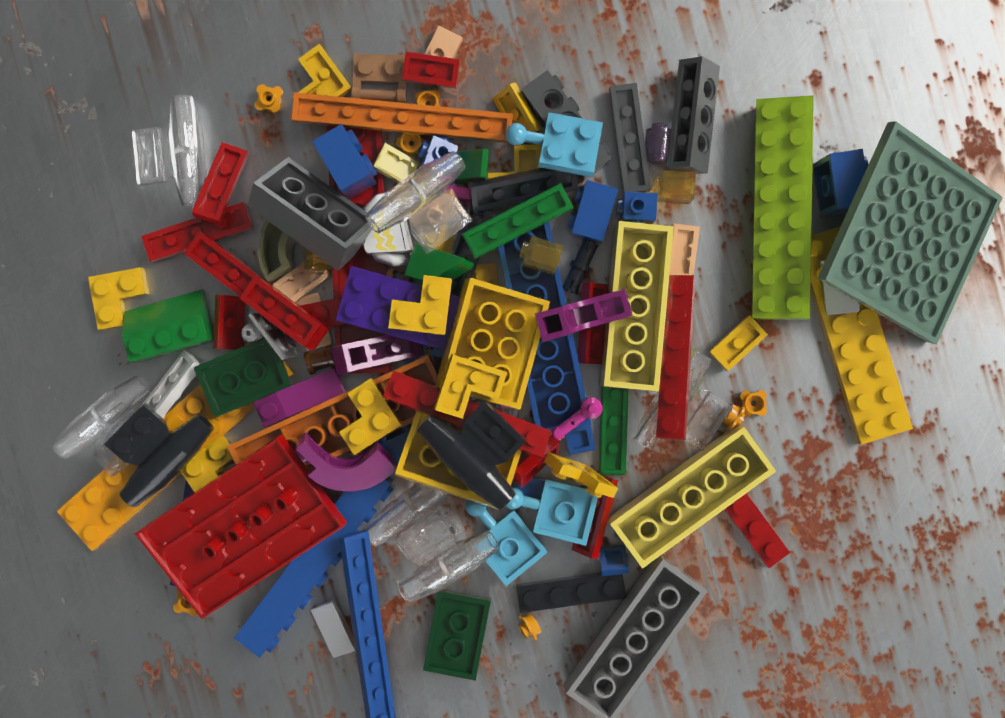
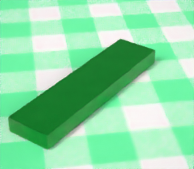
(517, 221)
(613, 431)

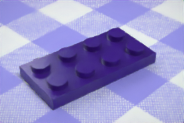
(369, 300)

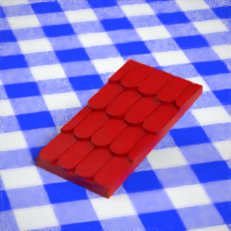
(241, 527)

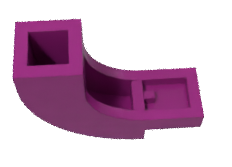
(583, 314)
(349, 473)

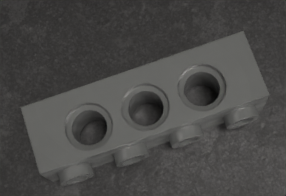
(549, 87)
(693, 115)

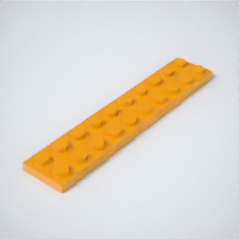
(98, 508)

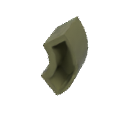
(275, 252)

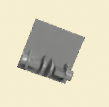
(261, 328)

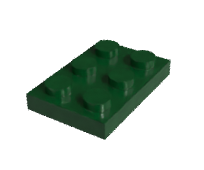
(242, 377)
(457, 634)

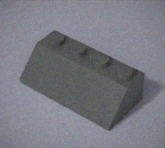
(310, 212)

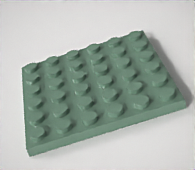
(910, 234)

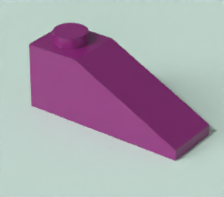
(373, 352)
(299, 397)

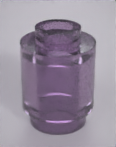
(657, 143)

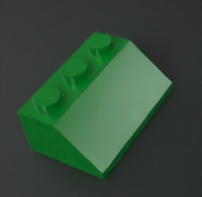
(167, 327)

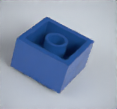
(343, 159)
(837, 180)

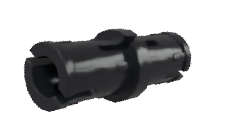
(580, 266)

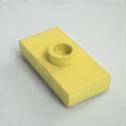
(394, 163)

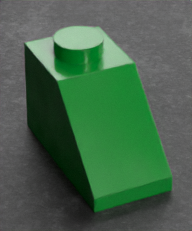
(476, 166)
(435, 264)

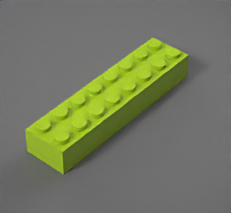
(783, 208)

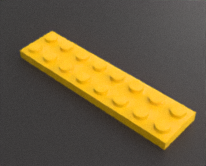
(860, 359)

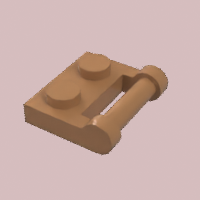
(379, 70)

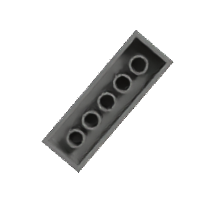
(634, 638)

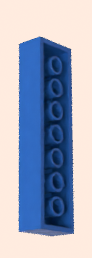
(555, 377)

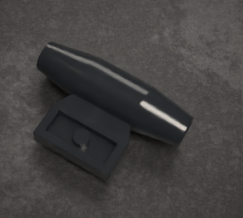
(157, 452)
(475, 452)

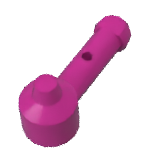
(590, 408)

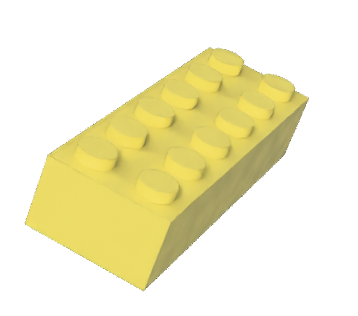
(636, 343)
(691, 495)

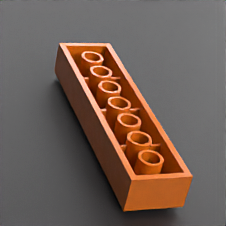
(330, 417)

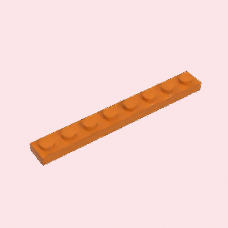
(400, 117)

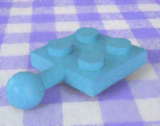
(567, 145)
(562, 512)
(517, 543)

